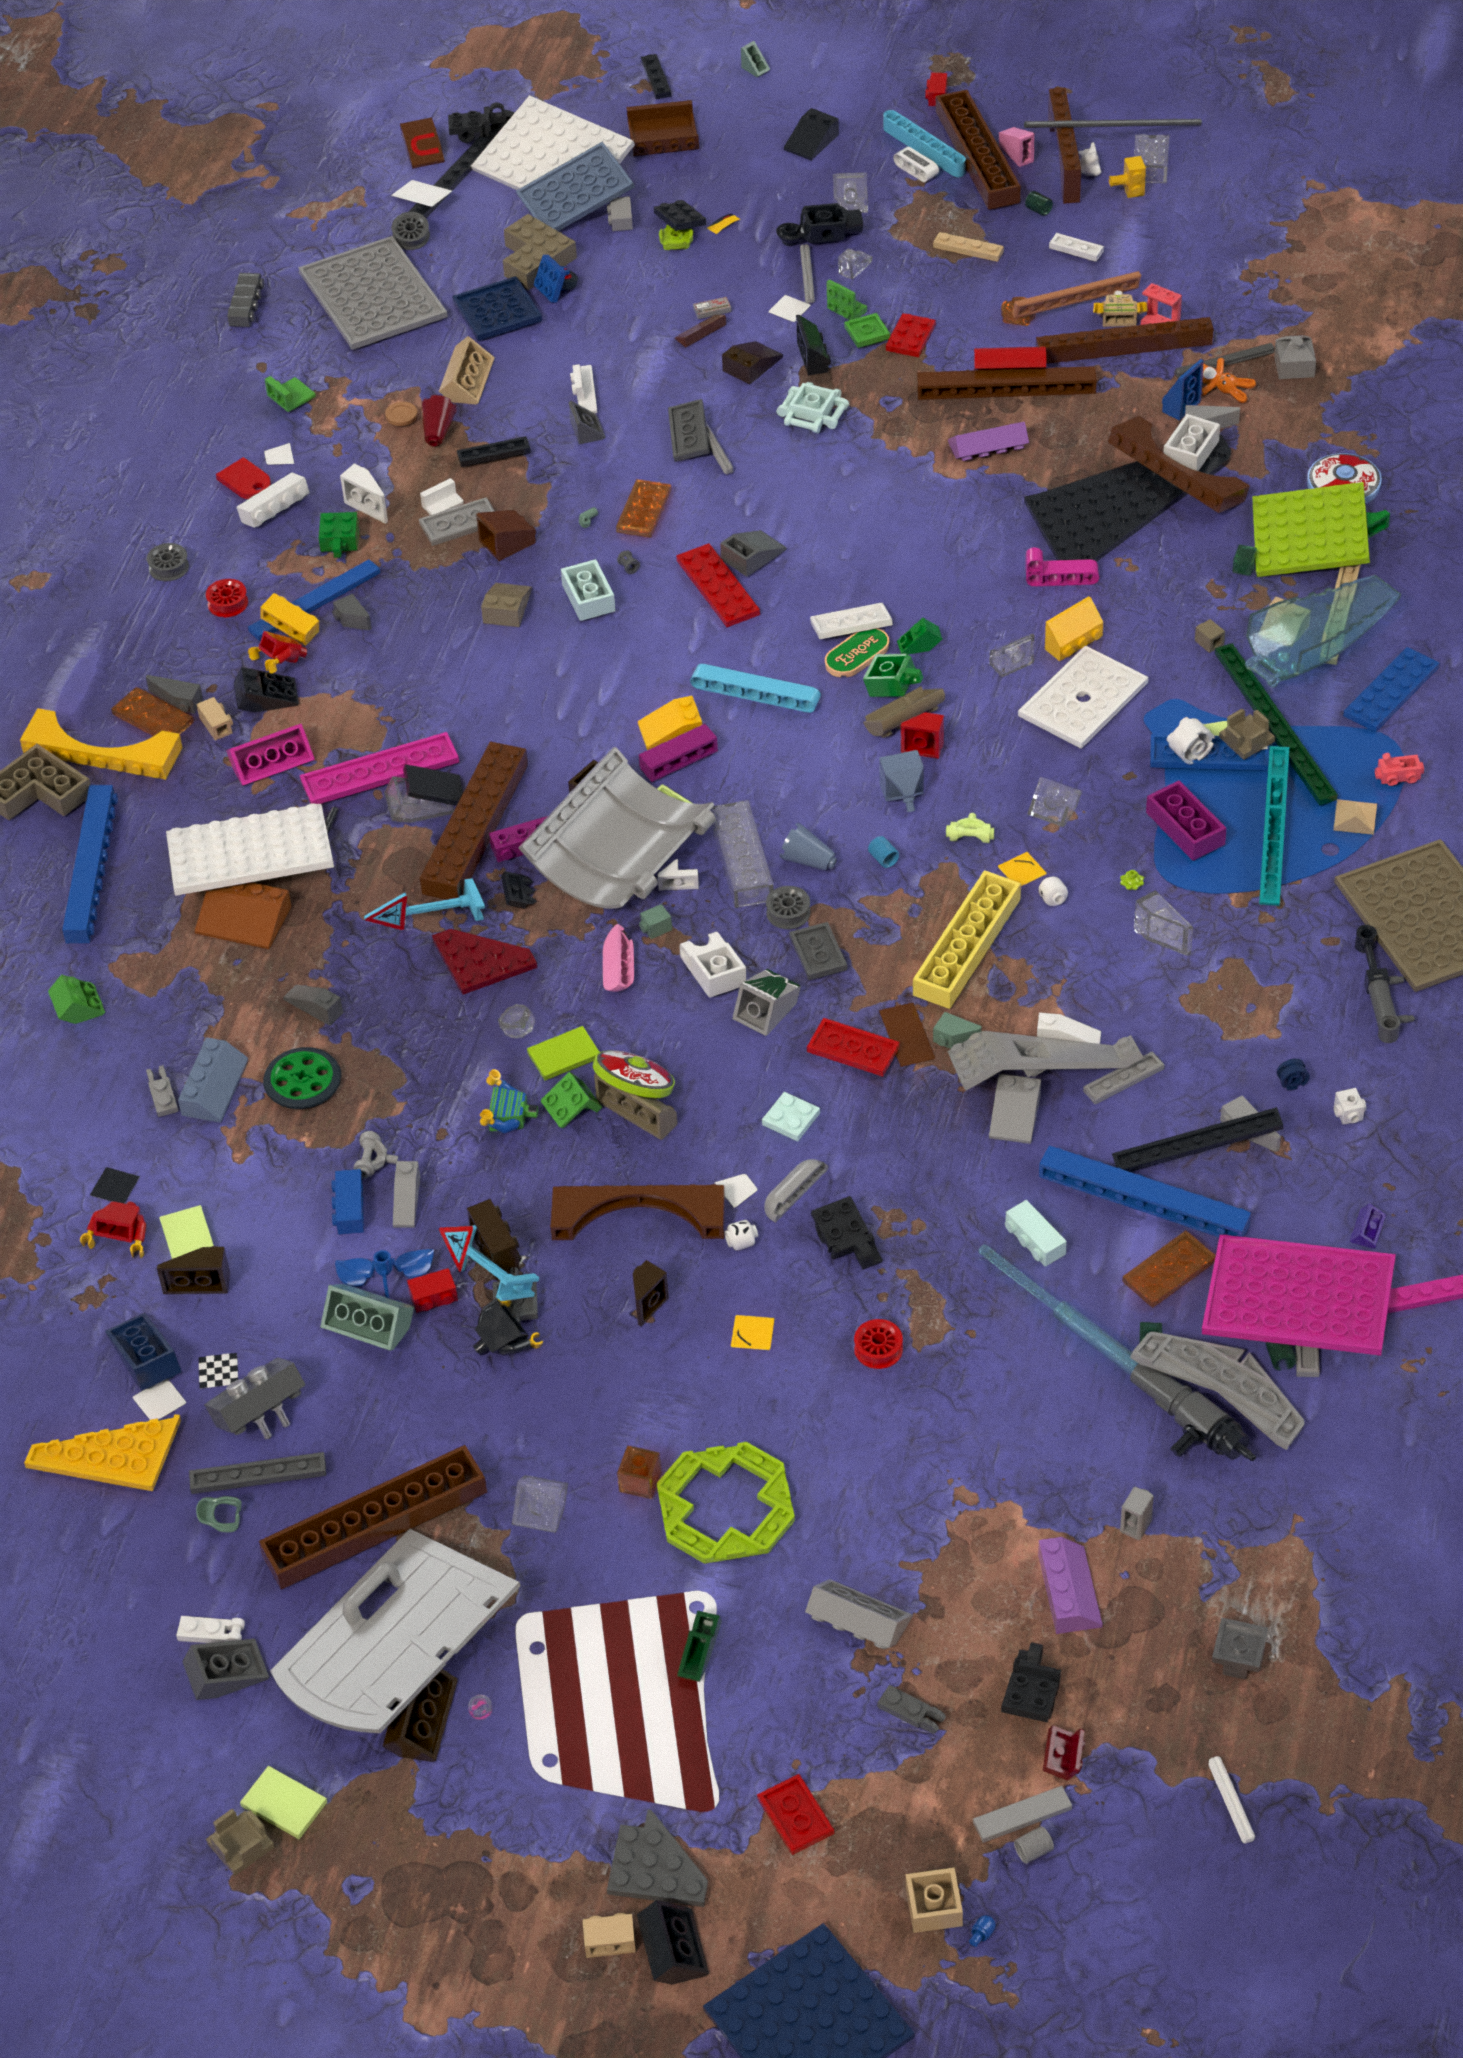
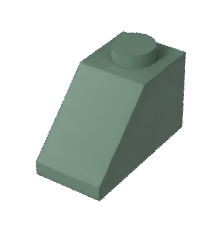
(953, 1030)

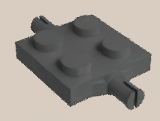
(521, 1308)

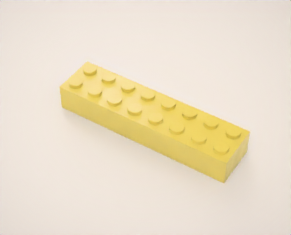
(966, 939)

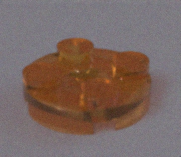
(1007, 310)

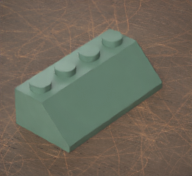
(366, 1316)

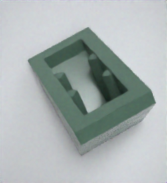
(753, 60)

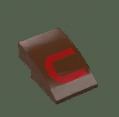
(422, 143)

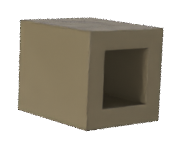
(1209, 635)

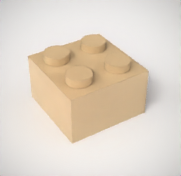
(934, 1900)

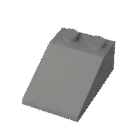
(1015, 1108)

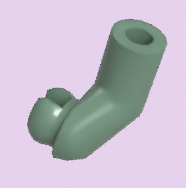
(585, 517)

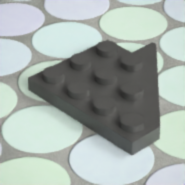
(654, 1866)

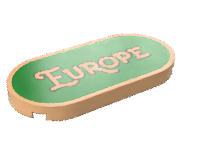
(856, 652)

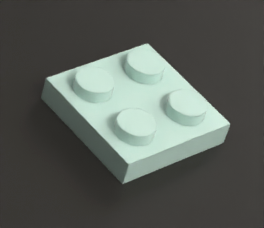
(791, 1116)

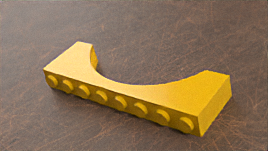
(148, 758)

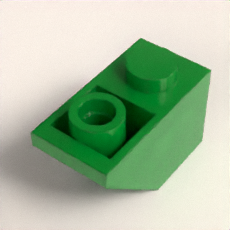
(920, 638)

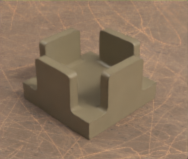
(1247, 733)
(239, 1840)

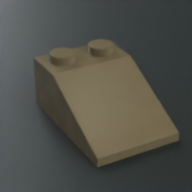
(505, 604)

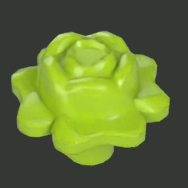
(1132, 880)

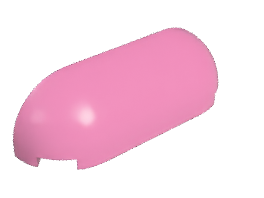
(618, 960)

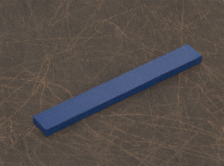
(324, 594)

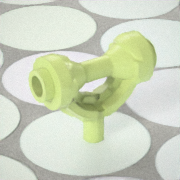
(963, 828)

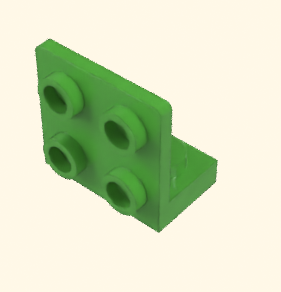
(843, 301)
(289, 394)
(568, 1099)

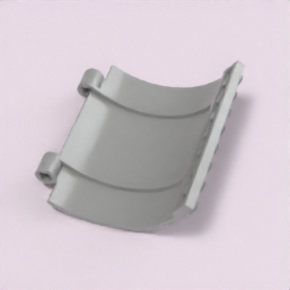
(612, 835)

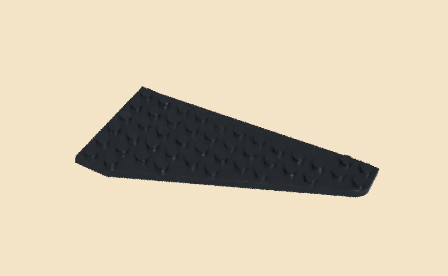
(1106, 509)

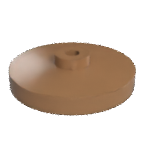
(401, 413)

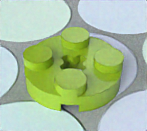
(670, 241)

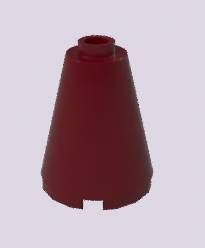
(437, 417)

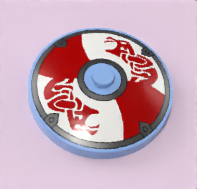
(1345, 469)

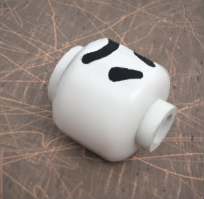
(741, 1235)

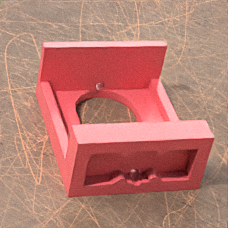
(1156, 293)

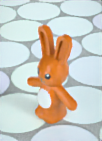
(1225, 382)

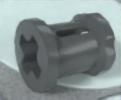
(630, 561)

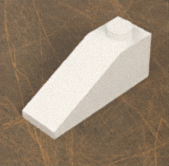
(1064, 1028)

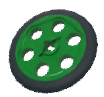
(295, 1082)

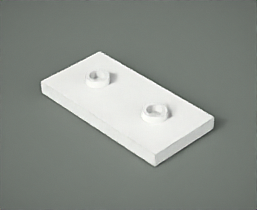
(851, 620)

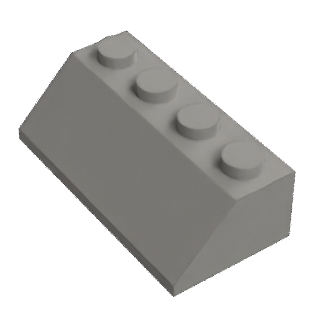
(857, 1613)

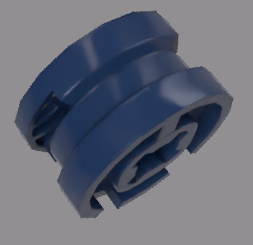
(1293, 1074)

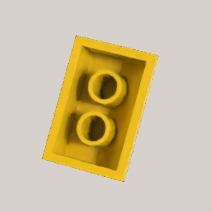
(1073, 629)

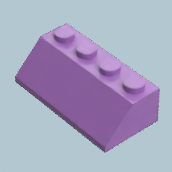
(989, 440)
(1068, 1585)

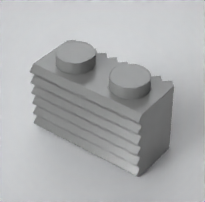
(620, 214)
(1136, 1513)

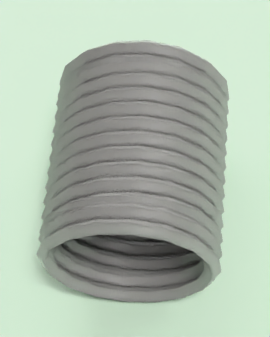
(1034, 1845)

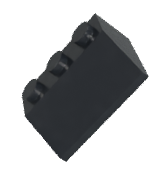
(811, 347)
(672, 1943)

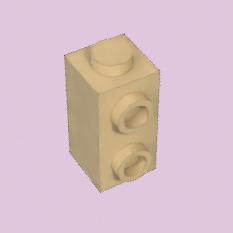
(214, 718)

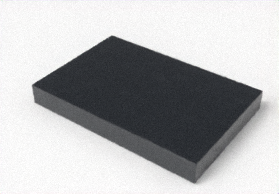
(432, 785)

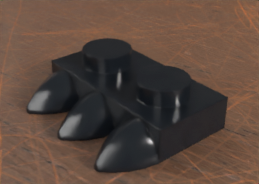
(516, 890)

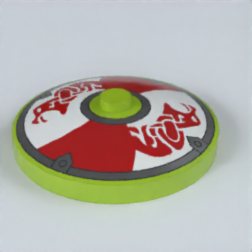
(633, 1074)

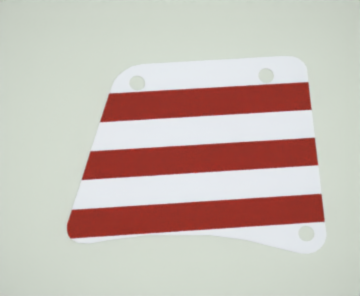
(613, 1700)

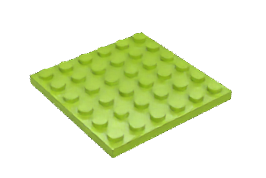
(1310, 529)

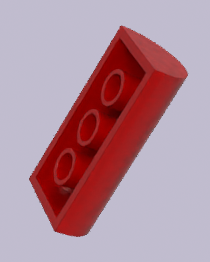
(1009, 358)

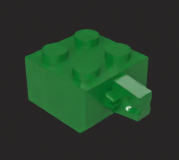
(338, 532)
(891, 675)

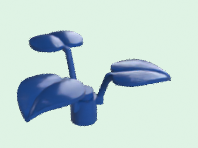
(357, 1270)

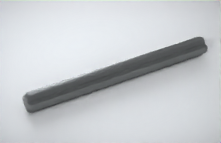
(1233, 358)

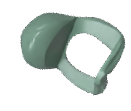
(206, 1508)

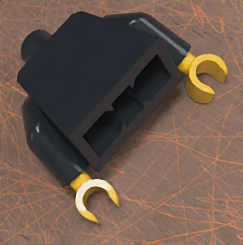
(502, 1331)

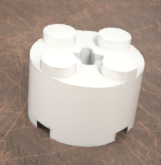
(1190, 740)

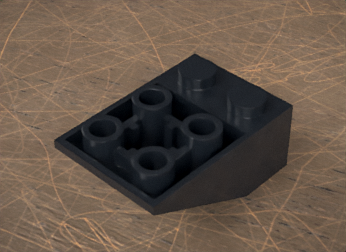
(264, 690)

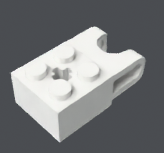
(714, 965)

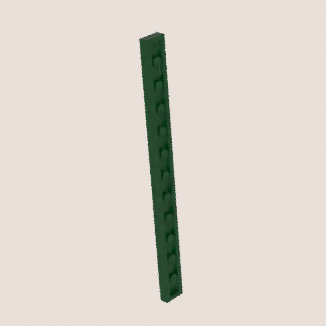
(1278, 726)

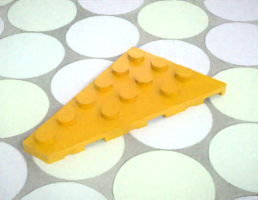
(117, 1457)

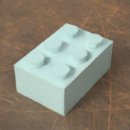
(588, 590)

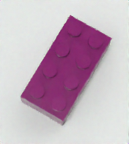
(1186, 820)

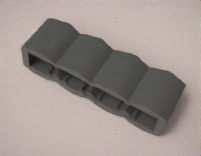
(245, 299)

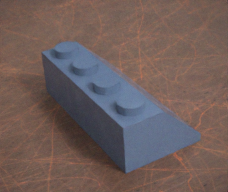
(212, 1081)

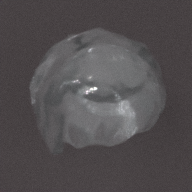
(517, 1021)

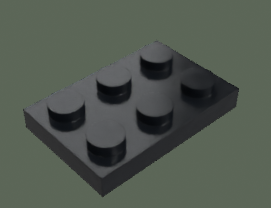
(679, 215)

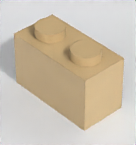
(609, 1935)

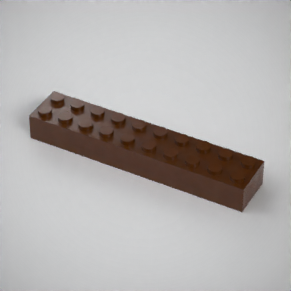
(975, 141)
(472, 821)
(372, 1516)

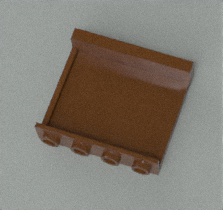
(662, 128)

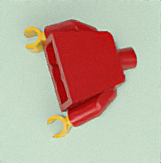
(279, 649)
(117, 1222)

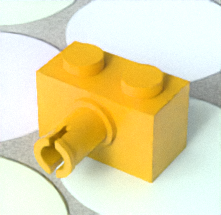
(1133, 177)

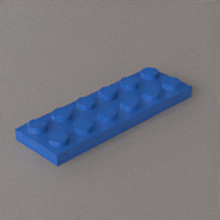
(1391, 689)
(1219, 757)

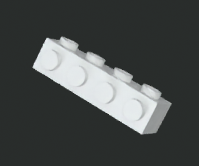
(273, 500)

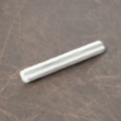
(1231, 1800)

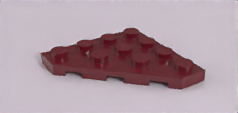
(480, 960)

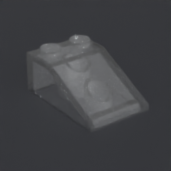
(411, 809)
(1162, 924)

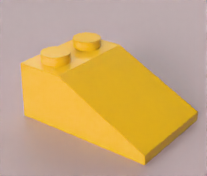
(669, 721)

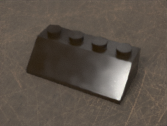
(421, 1724)

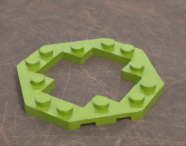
(733, 1542)

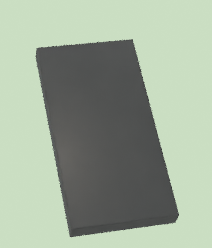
(688, 430)

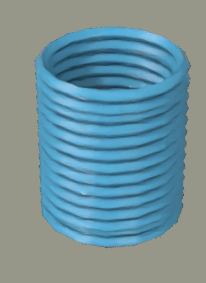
(883, 851)

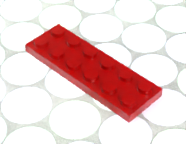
(718, 585)

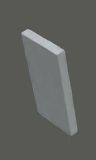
(454, 521)

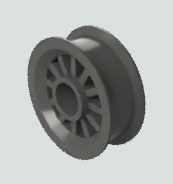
(410, 230)
(167, 562)
(788, 907)

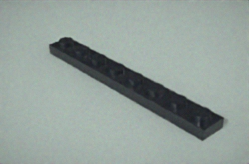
(1198, 1140)

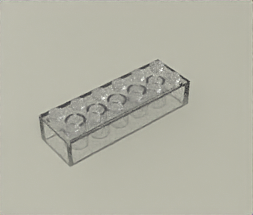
(741, 853)

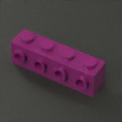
(678, 752)
(512, 839)

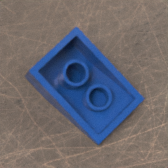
(1184, 392)

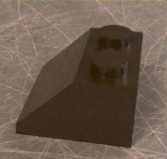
(649, 1290)

